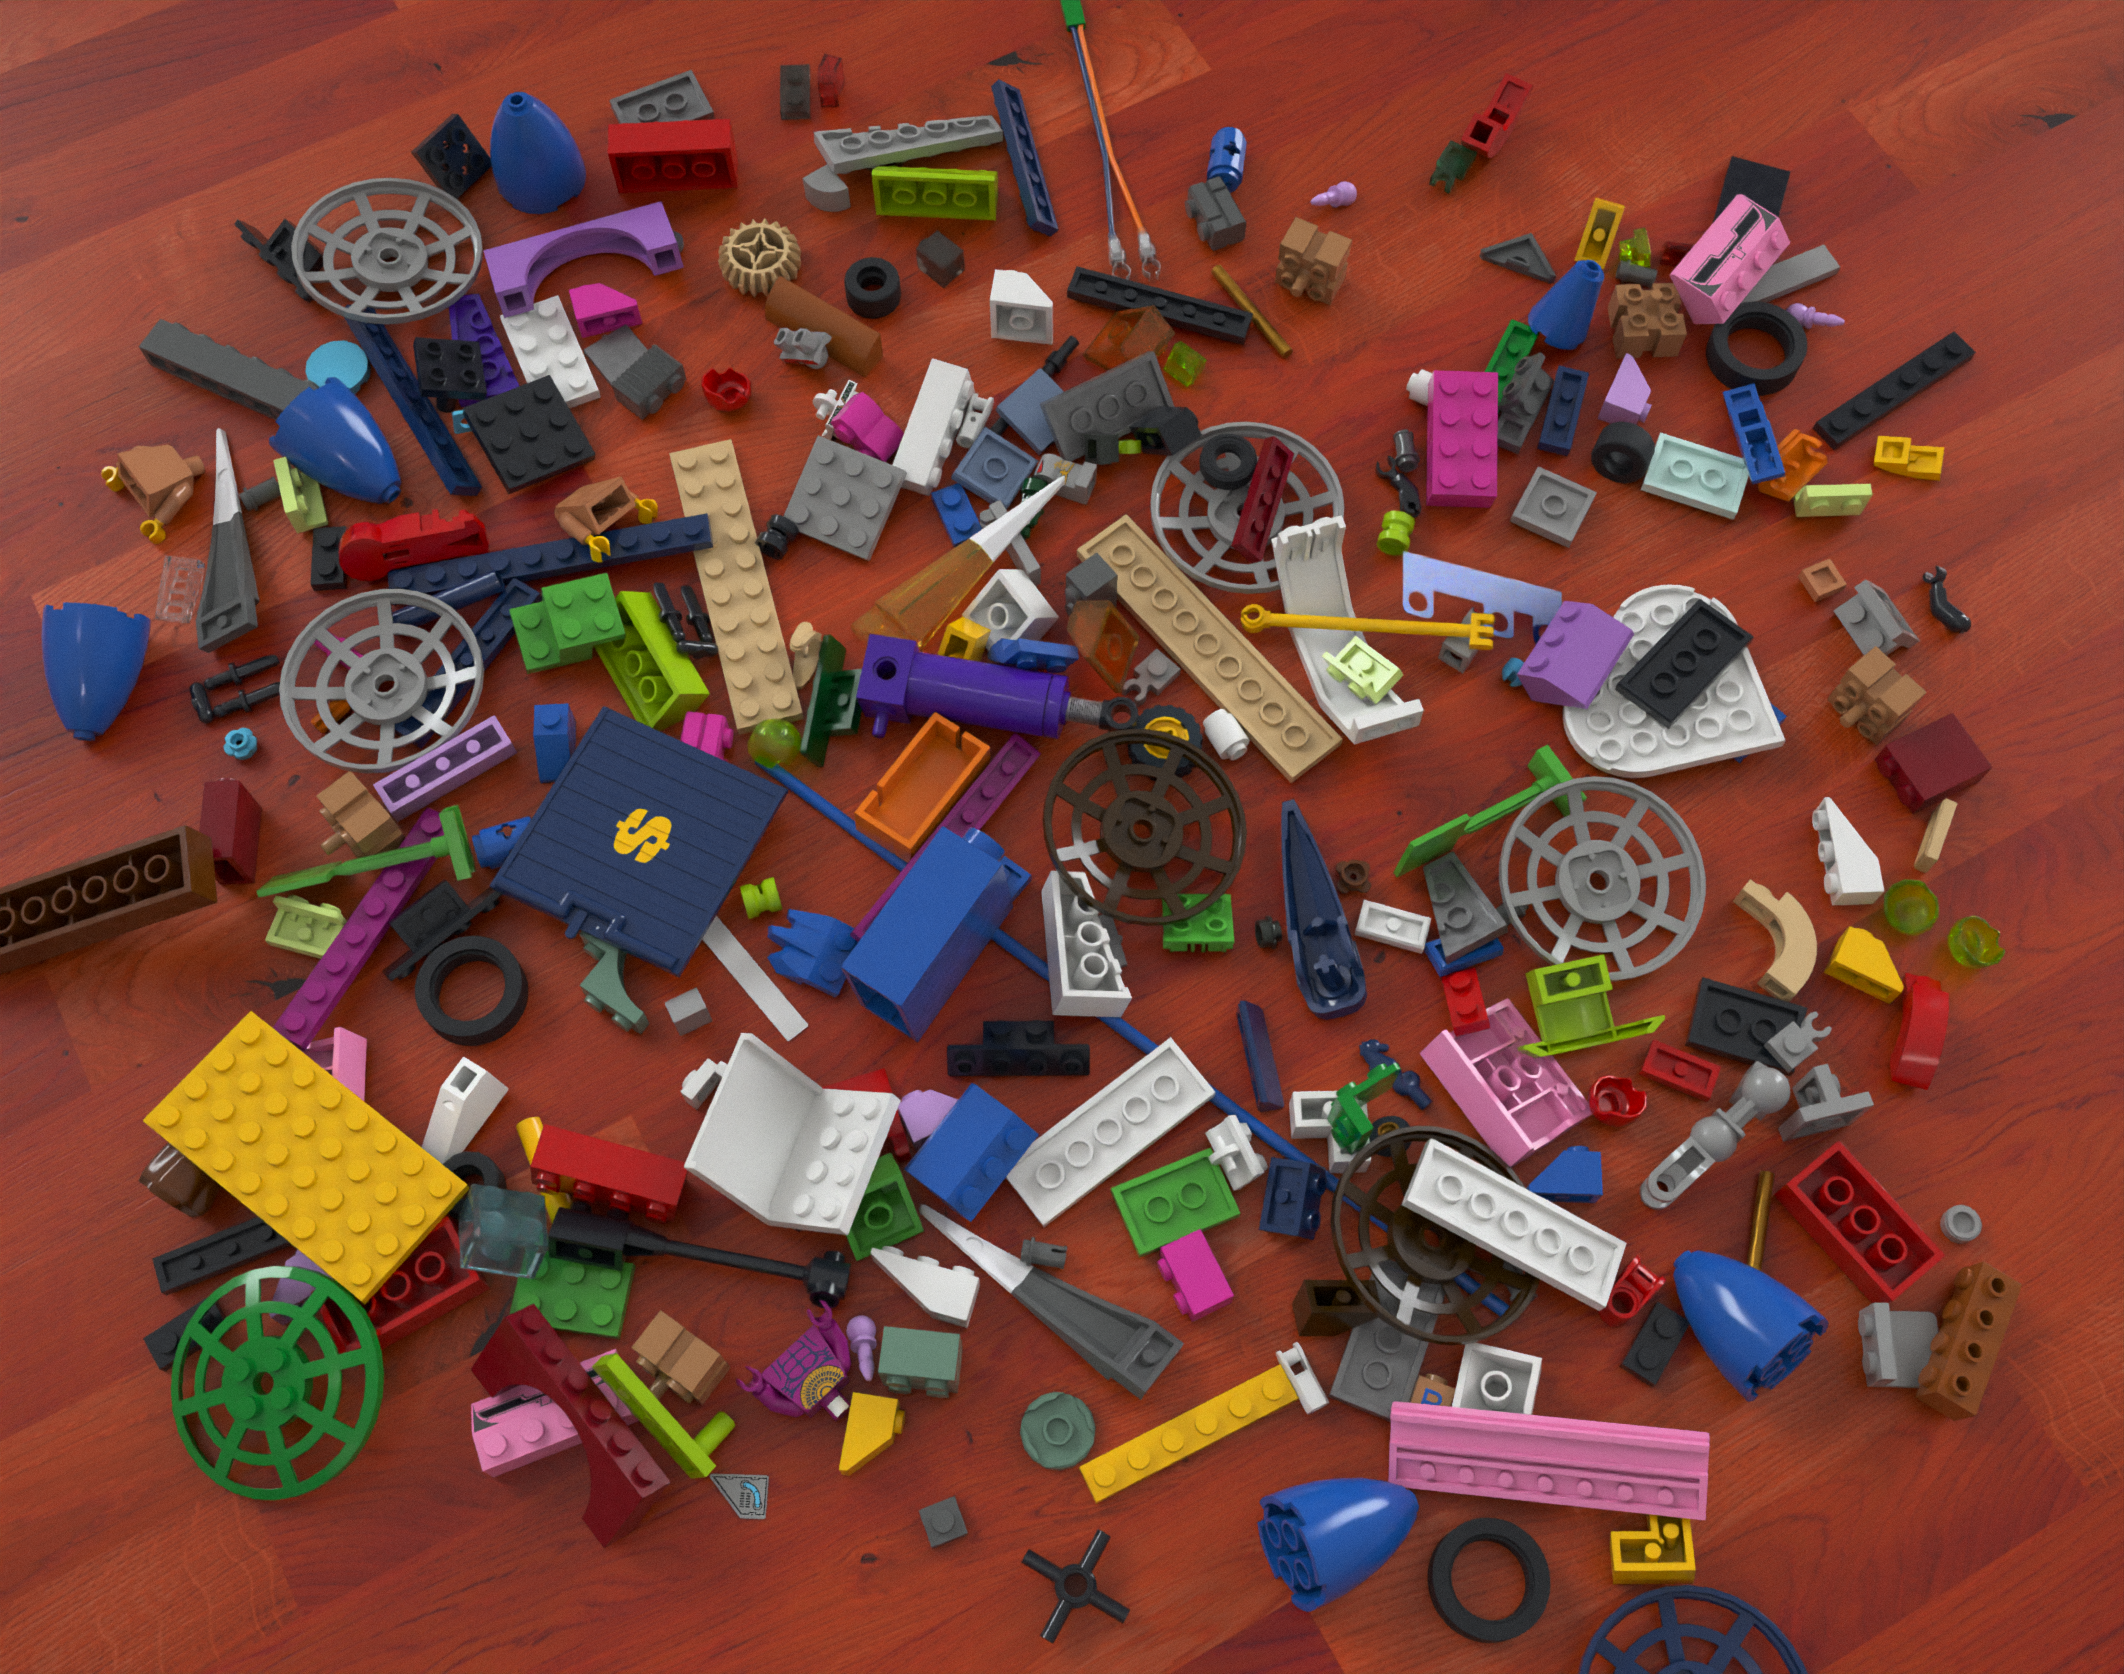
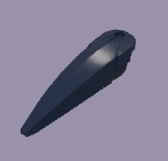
(1317, 929)

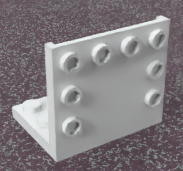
(788, 1144)

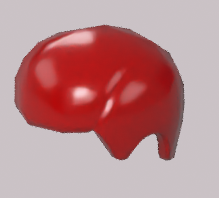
(726, 390)
(1616, 1101)

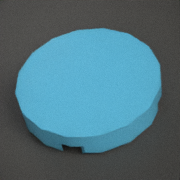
(341, 361)

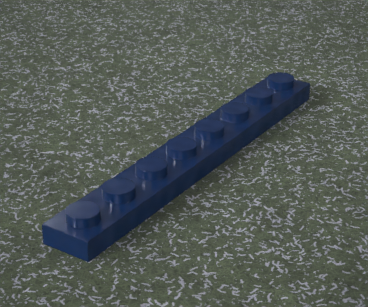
(416, 410)

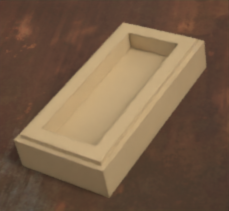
(1935, 835)

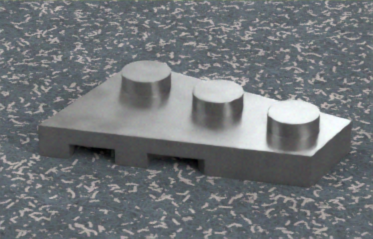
(1460, 908)

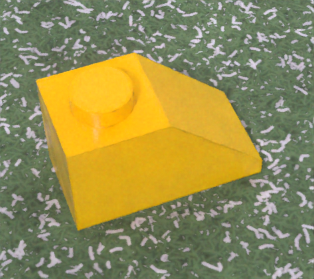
(1600, 231)
(964, 640)
(1865, 965)
(869, 1430)

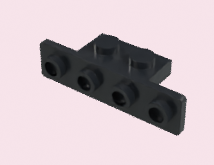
(278, 252)
(432, 921)
(1018, 1050)

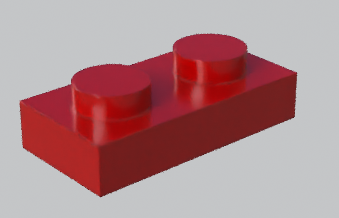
(1465, 1002)
(1680, 1070)

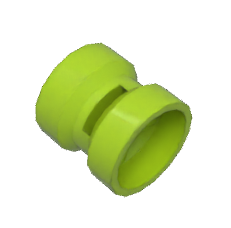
(1396, 528)
(761, 898)

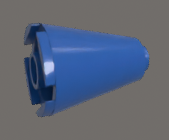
(1568, 306)

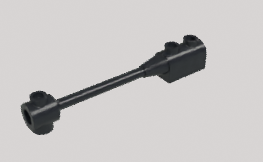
(607, 1241)

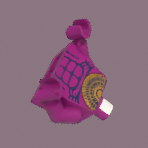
(807, 1373)

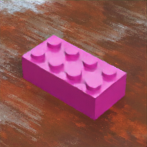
(1462, 439)

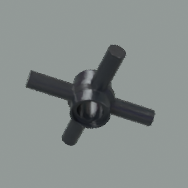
(1067, 1602)

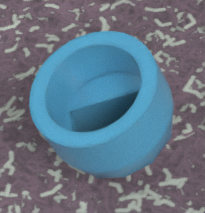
(1510, 671)

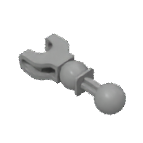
(1715, 1137)

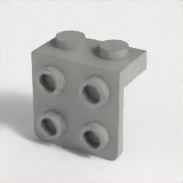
(1895, 1345)

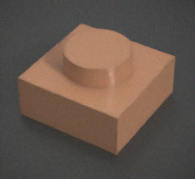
(1822, 580)

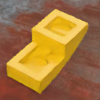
(1902, 458)

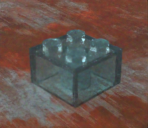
(503, 1231)

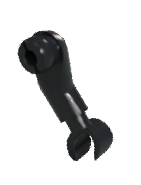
(1408, 492)
(1940, 607)

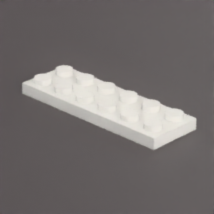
(1108, 1131)
(1514, 1224)

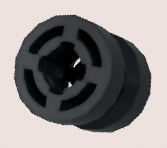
(777, 536)

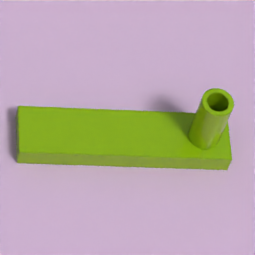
(687, 1452)

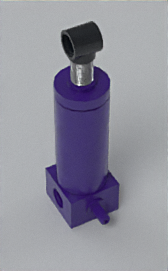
(907, 682)

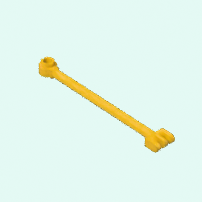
(1472, 631)

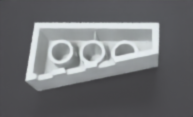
(934, 425)
(1080, 961)

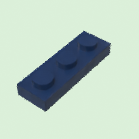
(1563, 410)

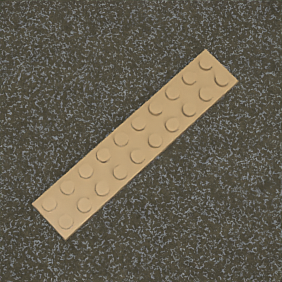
(737, 588)
(1213, 651)

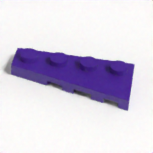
(471, 323)

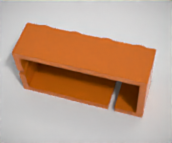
(922, 787)

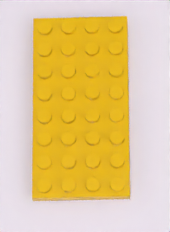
(307, 1156)

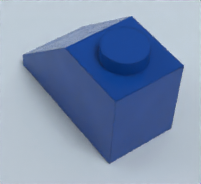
(553, 739)
(1571, 1177)

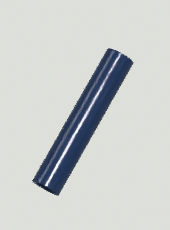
(456, 597)

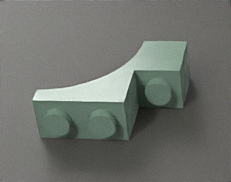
(606, 987)

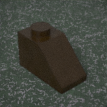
(1331, 1307)

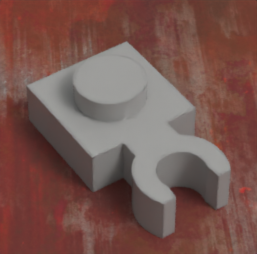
(1152, 674)
(1794, 1044)

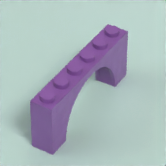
(523, 264)

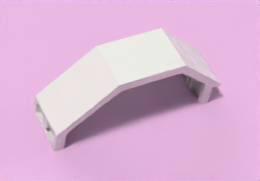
(1316, 584)

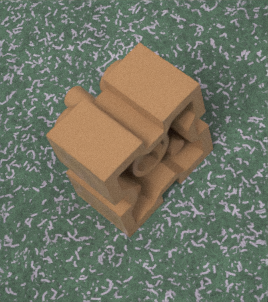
(1312, 261)
(1646, 320)
(1875, 696)
(357, 819)
(679, 1360)

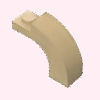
(1792, 937)

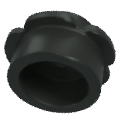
(1268, 932)

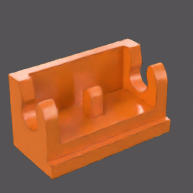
(1799, 465)

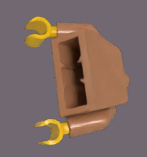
(157, 481)
(596, 508)

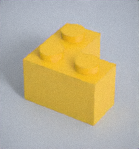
(1655, 1555)

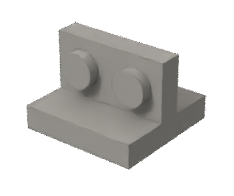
(1875, 620)
(1822, 1106)

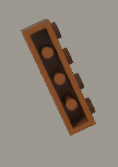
(1968, 1341)

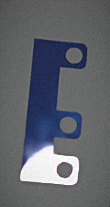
(1494, 591)

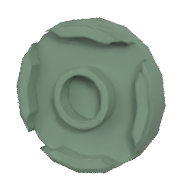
(1057, 1431)

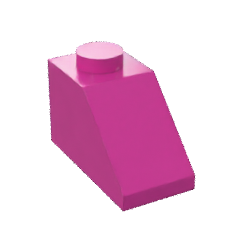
(603, 309)

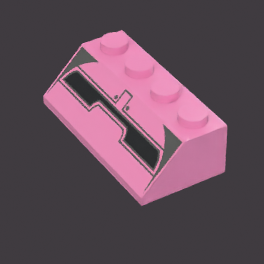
(1729, 260)
(529, 1425)

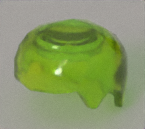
(774, 742)
(1911, 907)
(1974, 943)

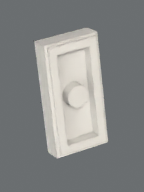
(1393, 926)

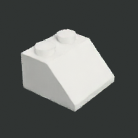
(1020, 309)
(1011, 608)
(1497, 1380)

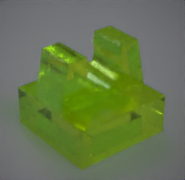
(1636, 248)
(1184, 363)

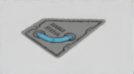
(744, 1493)

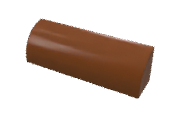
(851, 340)

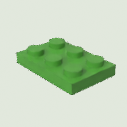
(1174, 1202)
(577, 1296)

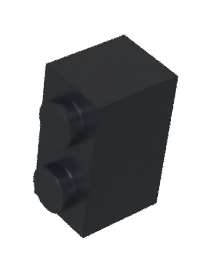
(1166, 430)

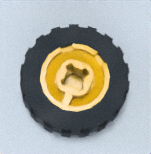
(1168, 720)

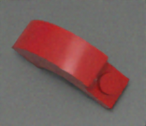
(1921, 1031)

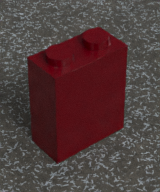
(1932, 763)
(233, 824)

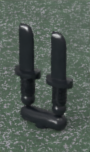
(697, 618)
(200, 699)

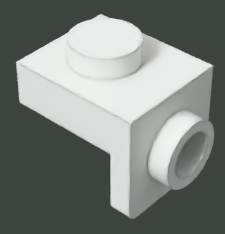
(702, 1082)

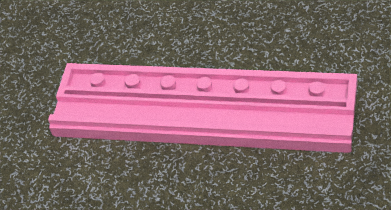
(1549, 1460)

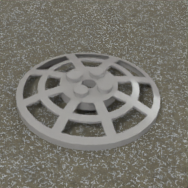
(383, 243)
(1225, 504)
(375, 668)
(1615, 866)

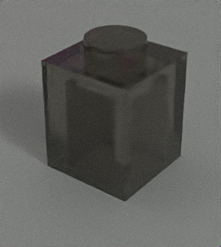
(940, 258)

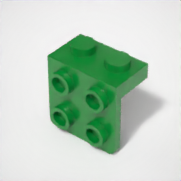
(1347, 1119)

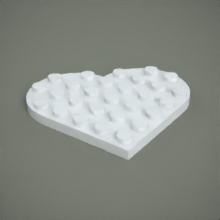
(1721, 724)

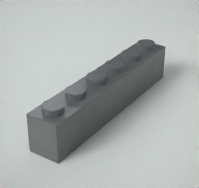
(221, 369)

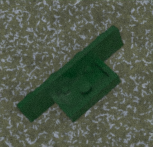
(832, 703)

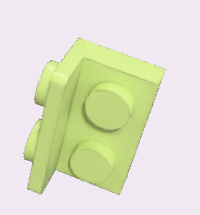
(300, 497)

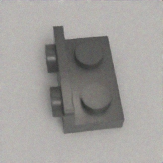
(1527, 389)

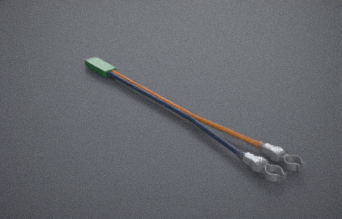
(1075, 23)

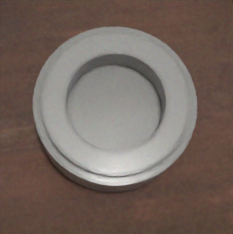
(1960, 1224)

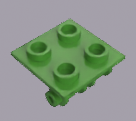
(1209, 927)

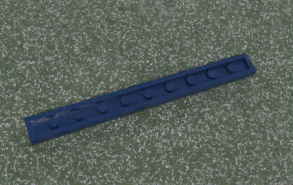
(560, 556)

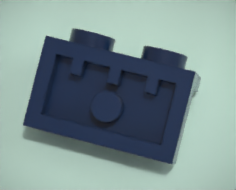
(1293, 1198)

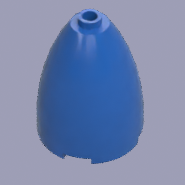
(534, 156)
(338, 443)
(91, 663)
(1745, 1320)
(1333, 1534)

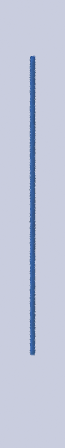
(1116, 1023)

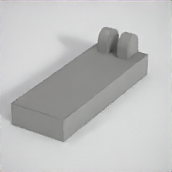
(1017, 548)

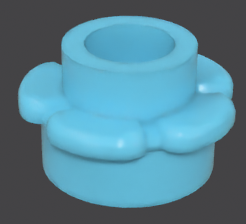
(245, 749)

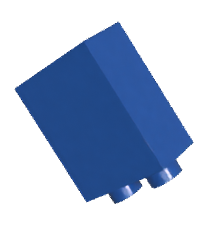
(931, 931)

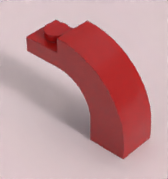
(1491, 130)

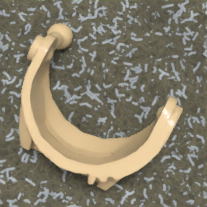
(805, 657)

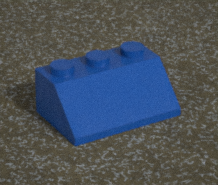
(971, 1152)

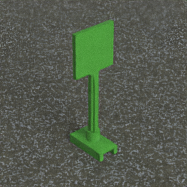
(1547, 771)
(452, 843)

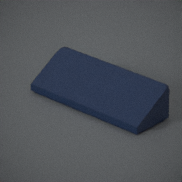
(1259, 1057)

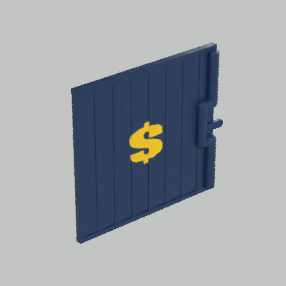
(639, 841)

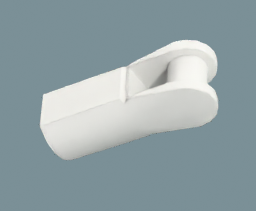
(974, 421)
(1305, 1383)

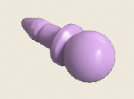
(1337, 195)
(1809, 316)
(861, 1333)

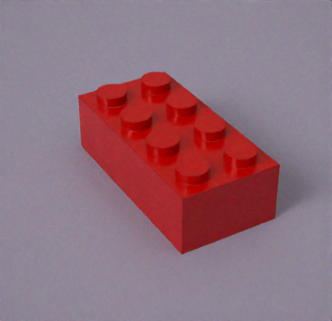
(673, 155)
(608, 1174)
(1859, 1225)
(415, 1294)

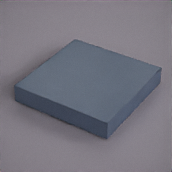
(1024, 411)
(994, 468)

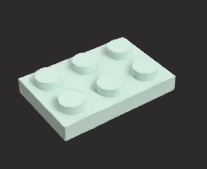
(1696, 476)

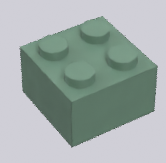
(920, 1361)

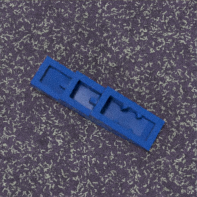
(1753, 434)

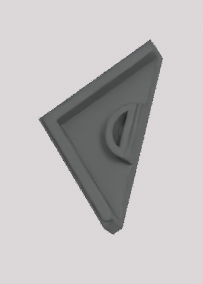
(1521, 256)

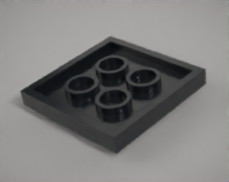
(528, 434)

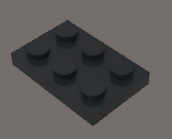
(1739, 1023)

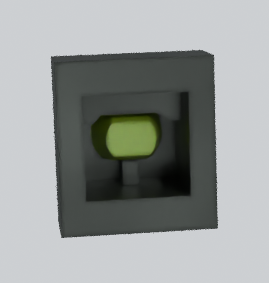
(1106, 448)

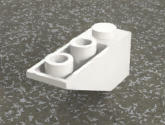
(1849, 863)
(461, 1109)
(937, 1290)

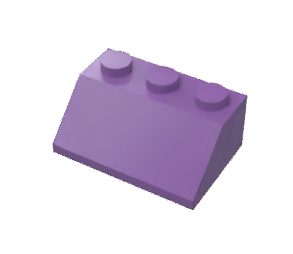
(1574, 655)

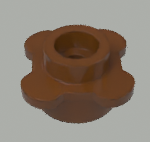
(1357, 868)

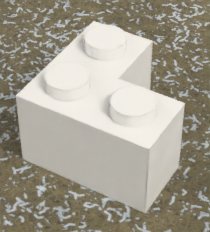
(1309, 1120)

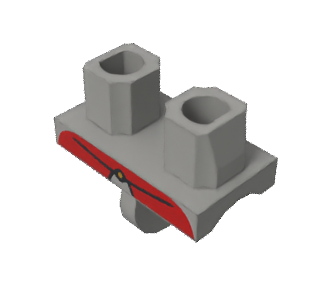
(803, 347)

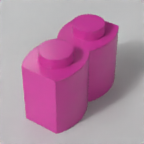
(867, 428)

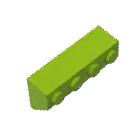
(935, 192)
(647, 667)

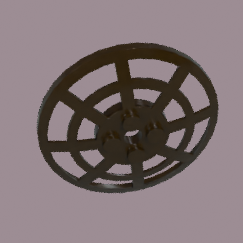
(1151, 811)
(1412, 1251)

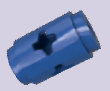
(1227, 157)
(494, 846)

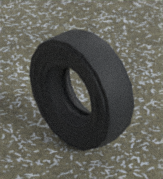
(1228, 444)

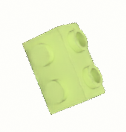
(1832, 500)
(1364, 670)
(304, 926)

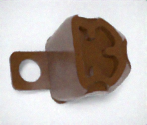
(179, 1182)

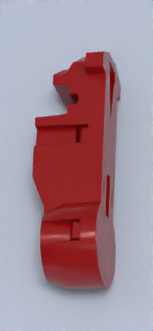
(372, 549)

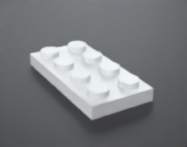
(548, 346)

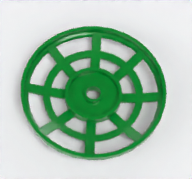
(292, 1382)

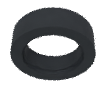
(1770, 320)
(443, 962)
(1533, 1565)

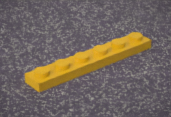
(1188, 1433)

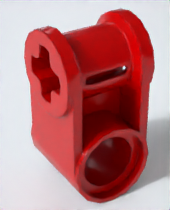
(1634, 1288)

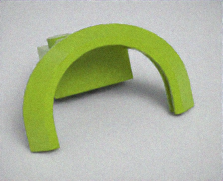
(1575, 1008)

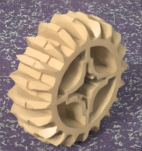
(759, 256)

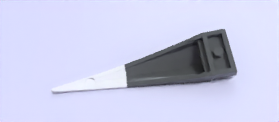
(229, 586)
(1102, 1333)

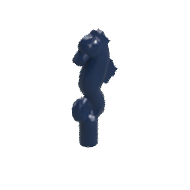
(1406, 1083)

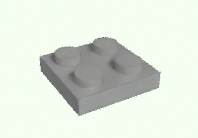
(1553, 507)

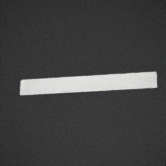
(754, 980)

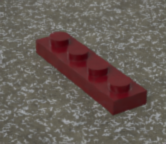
(1262, 499)

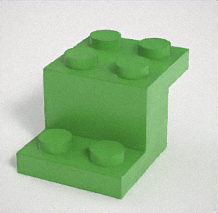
(567, 623)

